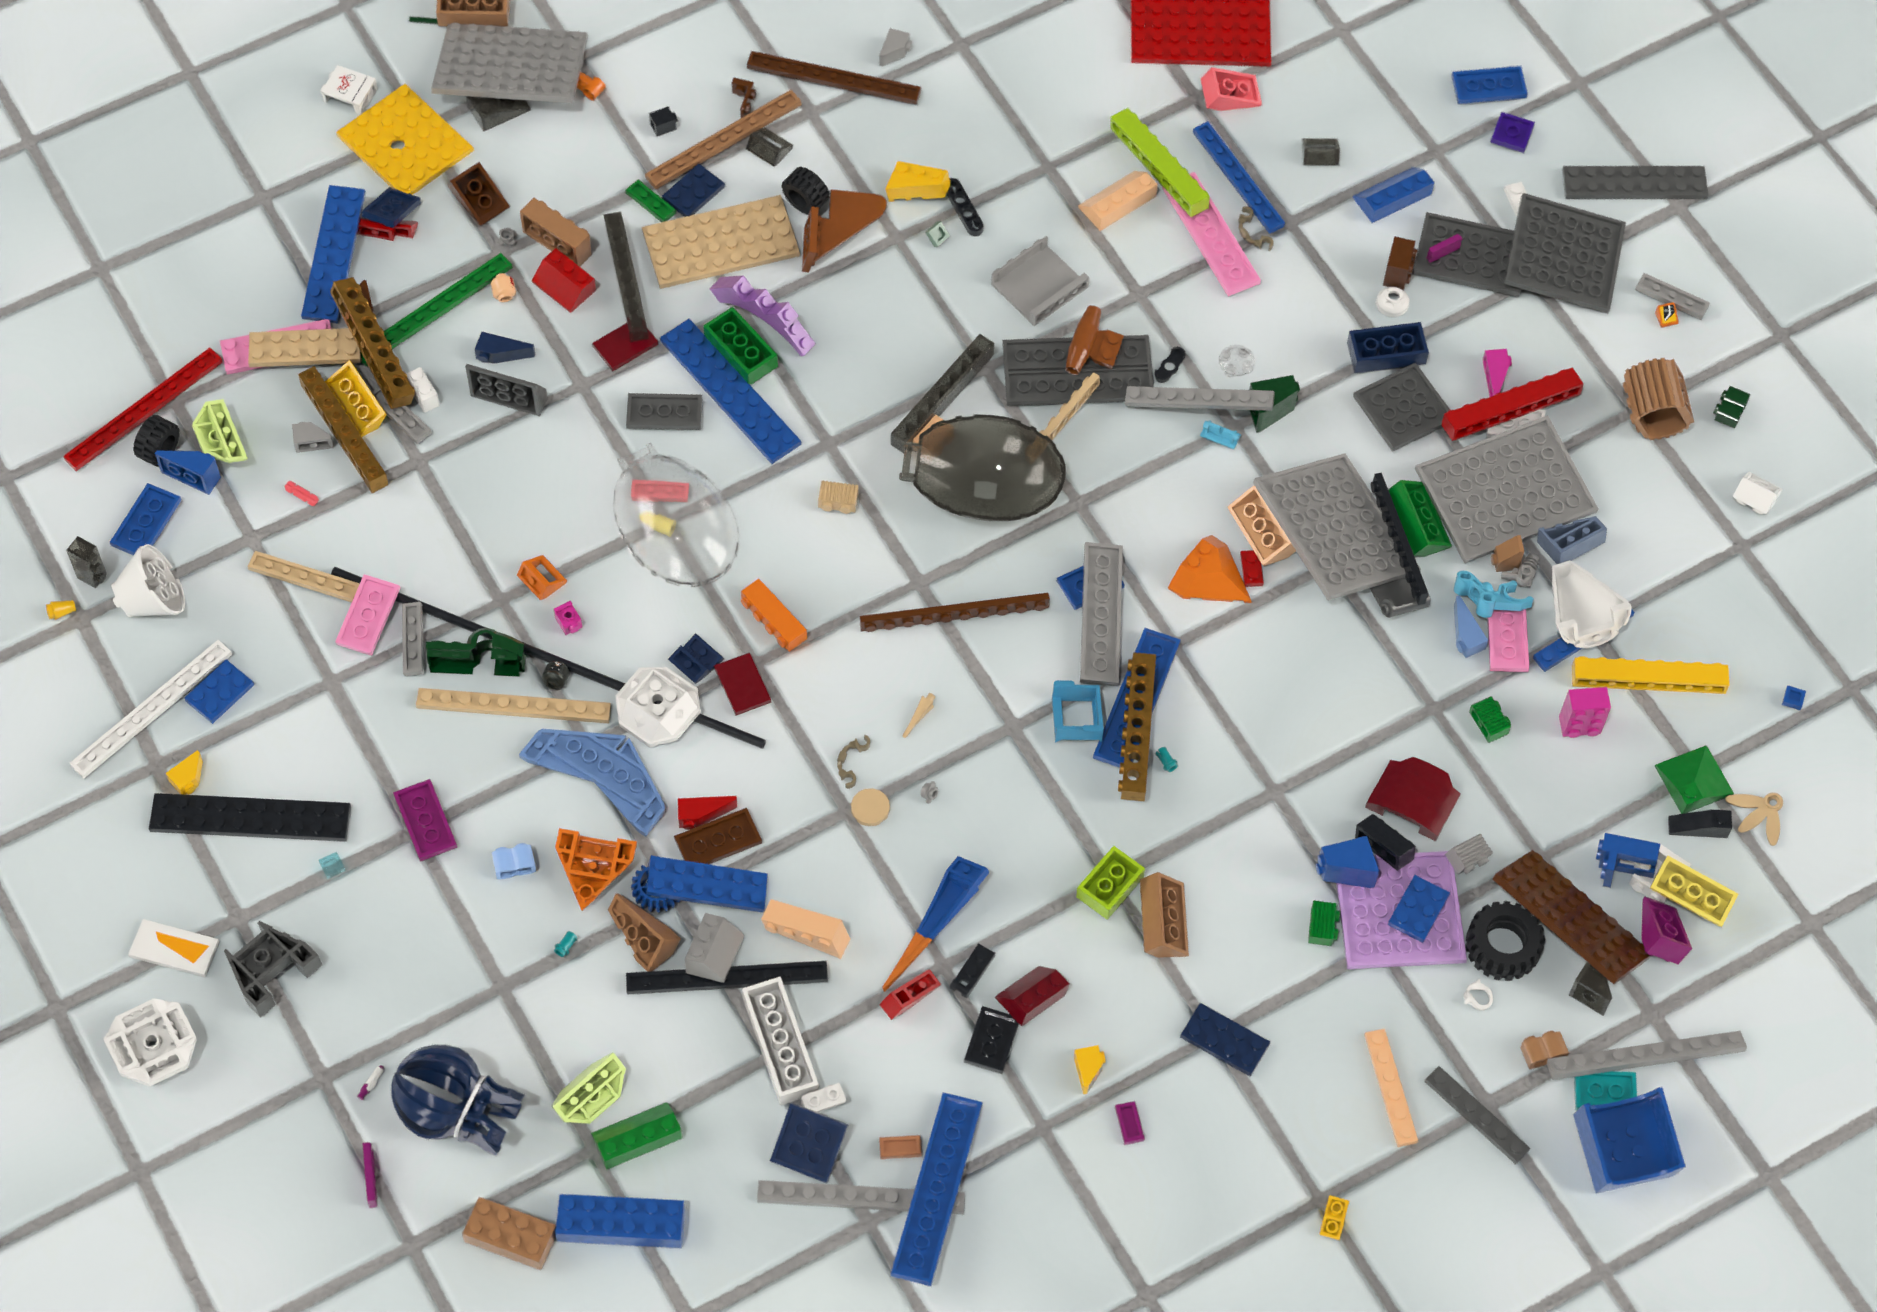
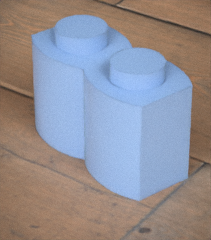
(513, 861)

